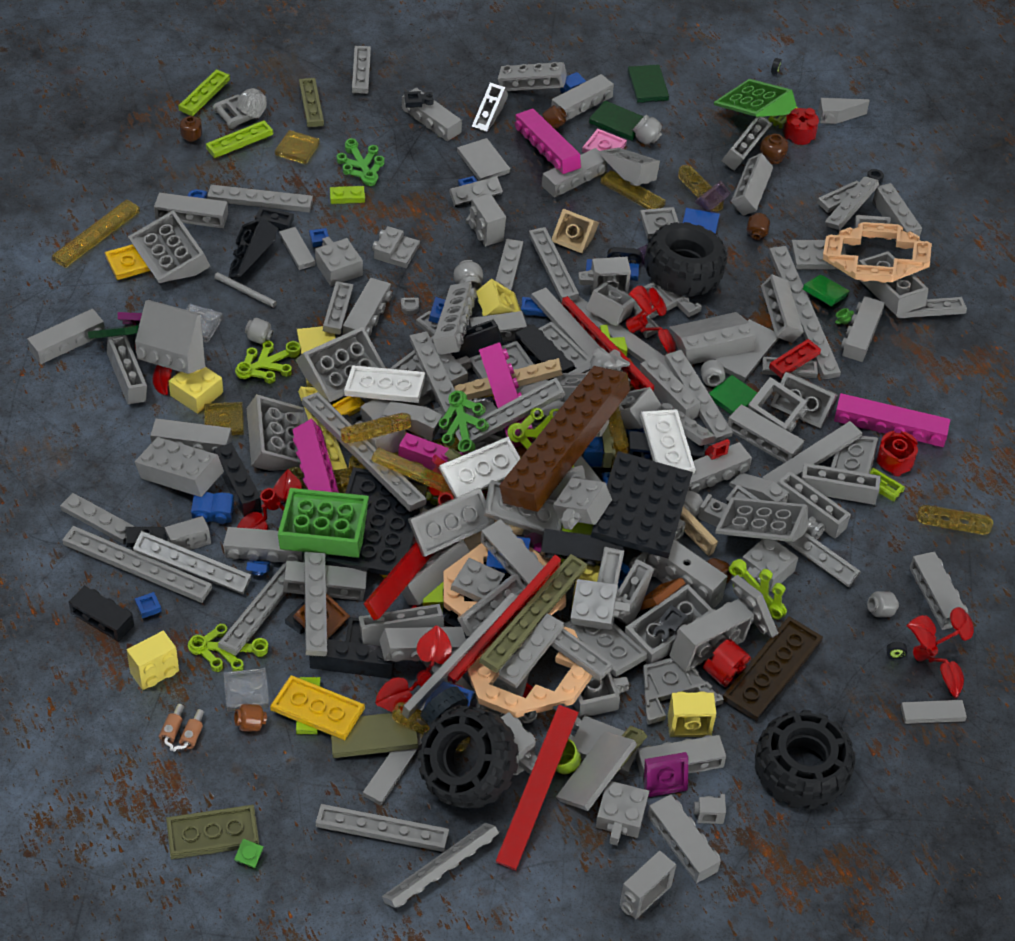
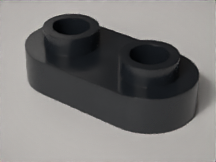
(634, 255)

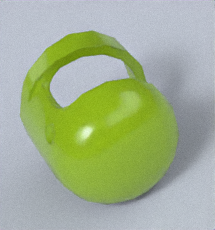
(570, 759)

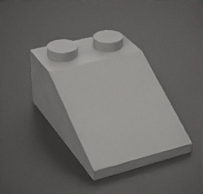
(631, 165)

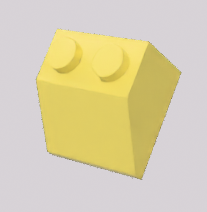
(496, 299)

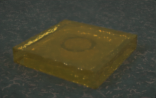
(297, 147)
(225, 415)

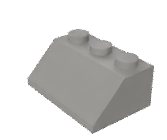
(819, 400)

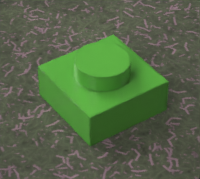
(248, 853)

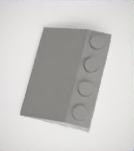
(169, 249)
(170, 337)
(714, 337)
(330, 363)
(272, 433)
(764, 519)

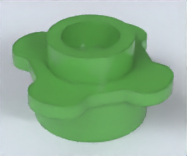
(844, 316)

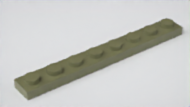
(533, 613)

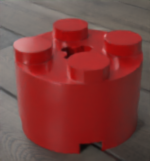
(801, 126)
(897, 452)
(726, 662)

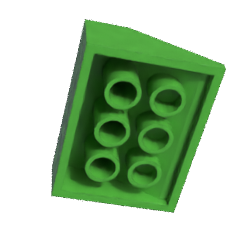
(758, 99)
(323, 522)

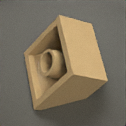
(574, 231)

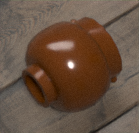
(774, 148)

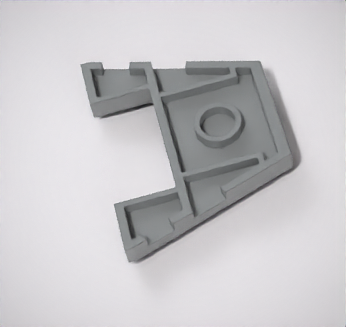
(671, 301)
(668, 677)

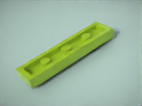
(204, 92)
(239, 139)

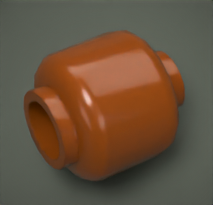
(250, 717)

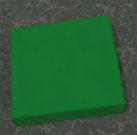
(826, 290)
(732, 394)

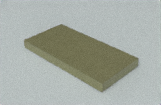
(375, 735)
(211, 831)

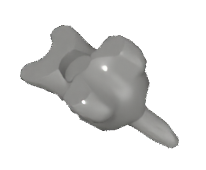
(608, 360)

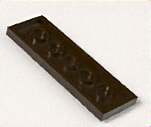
(772, 668)

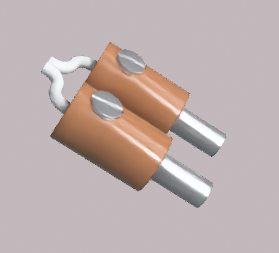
(189, 734)

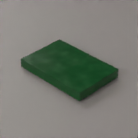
(648, 83)
(616, 119)
(114, 331)

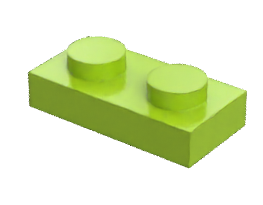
(349, 194)

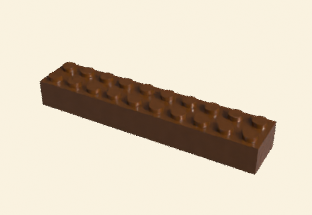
(564, 438)

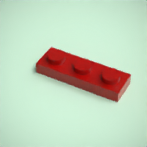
(795, 358)

